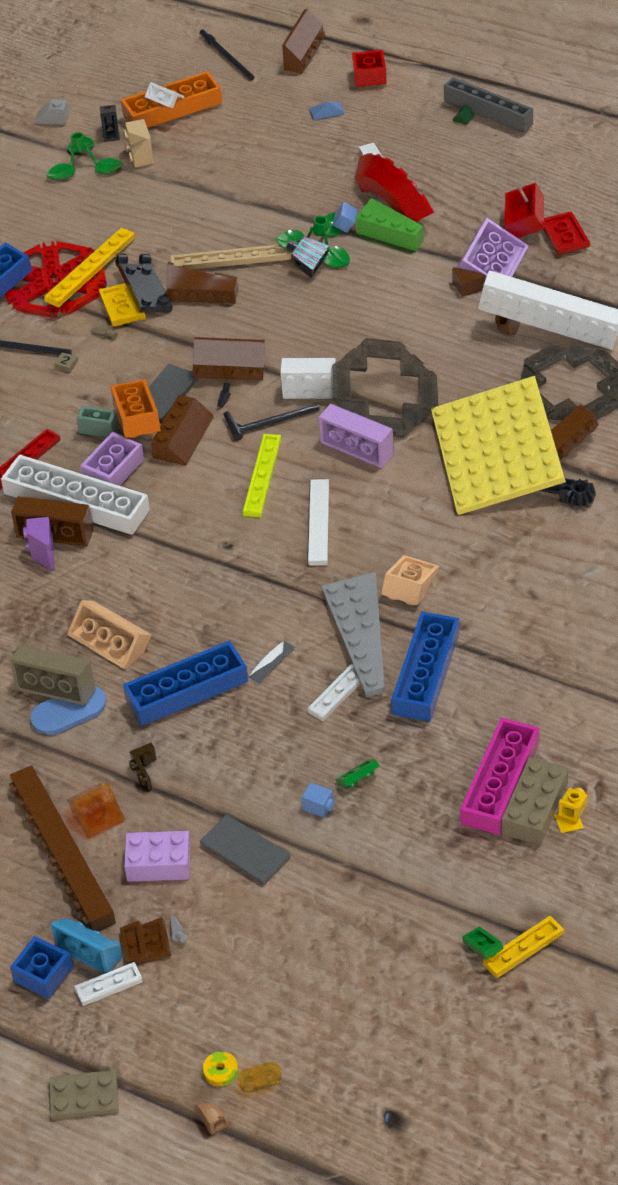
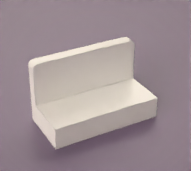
(162, 95)

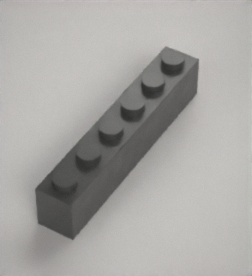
(488, 104)

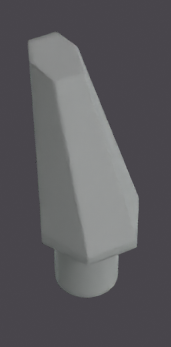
(177, 930)

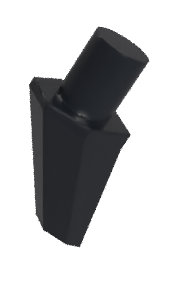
(224, 395)

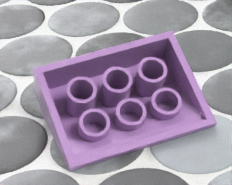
(493, 251)

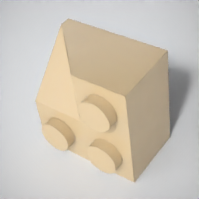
(138, 143)

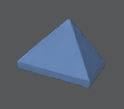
(326, 110)

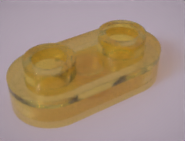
(259, 1077)

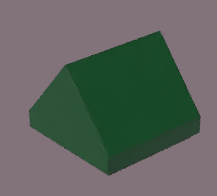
(464, 115)

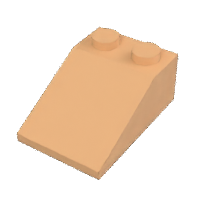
(409, 580)

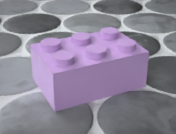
(113, 459)
(158, 856)

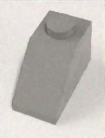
(53, 113)

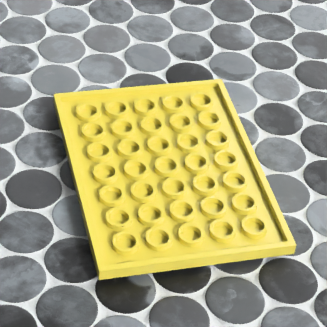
(497, 445)

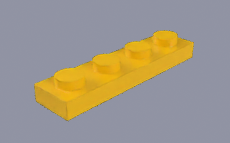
(524, 946)

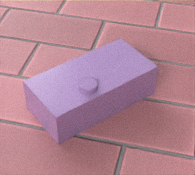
(356, 435)

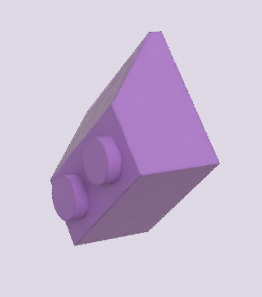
(40, 541)

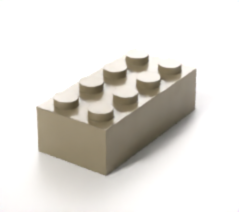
(53, 675)
(534, 801)

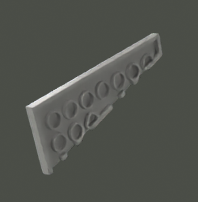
(356, 616)

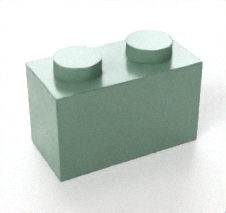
(97, 421)

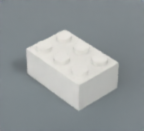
(306, 378)

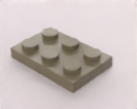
(84, 1095)

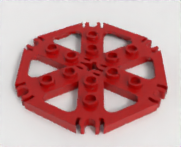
(42, 281)

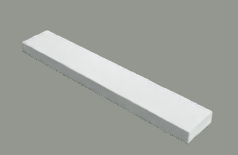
(318, 522)

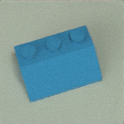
(86, 945)

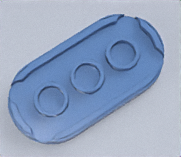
(59, 715)

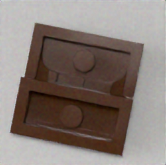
(145, 941)

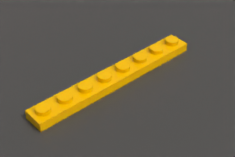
(89, 267)

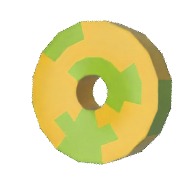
(220, 1077)

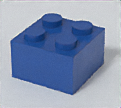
(41, 967)

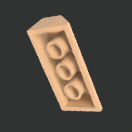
(108, 634)

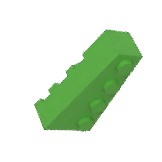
(389, 226)

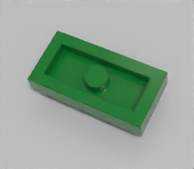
(364, 770)
(482, 942)

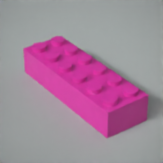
(498, 775)

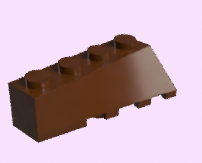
(200, 286)
(573, 430)

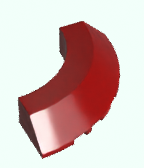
(392, 185)

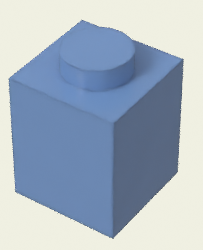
(345, 217)
(317, 800)

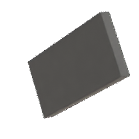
(168, 385)
(245, 849)

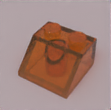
(96, 809)

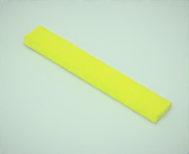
(262, 475)

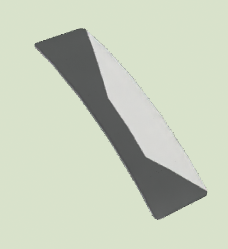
(270, 661)

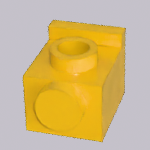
(573, 799)

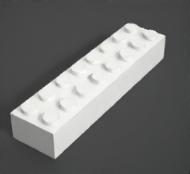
(549, 310)
(108, 503)

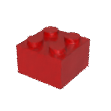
(369, 68)

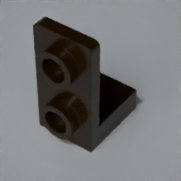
(140, 757)

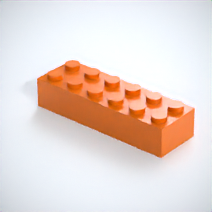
(199, 93)

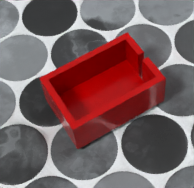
(522, 216)

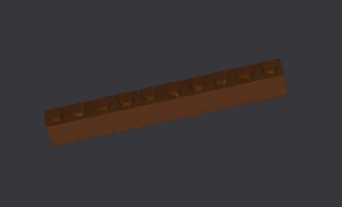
(62, 850)

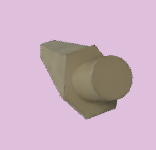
(104, 331)

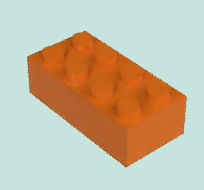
(135, 408)

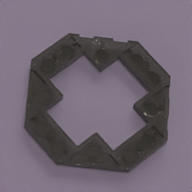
(575, 357)
(409, 366)

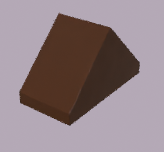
(467, 281)

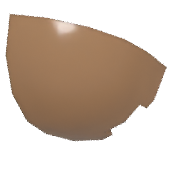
(212, 1117)

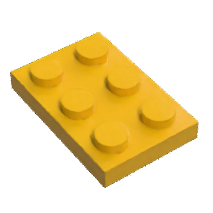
(120, 305)

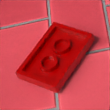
(565, 233)

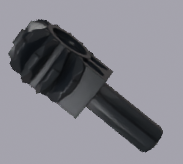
(574, 492)

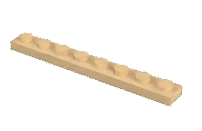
(232, 257)

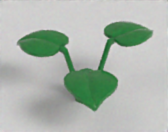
(79, 144)
(323, 225)

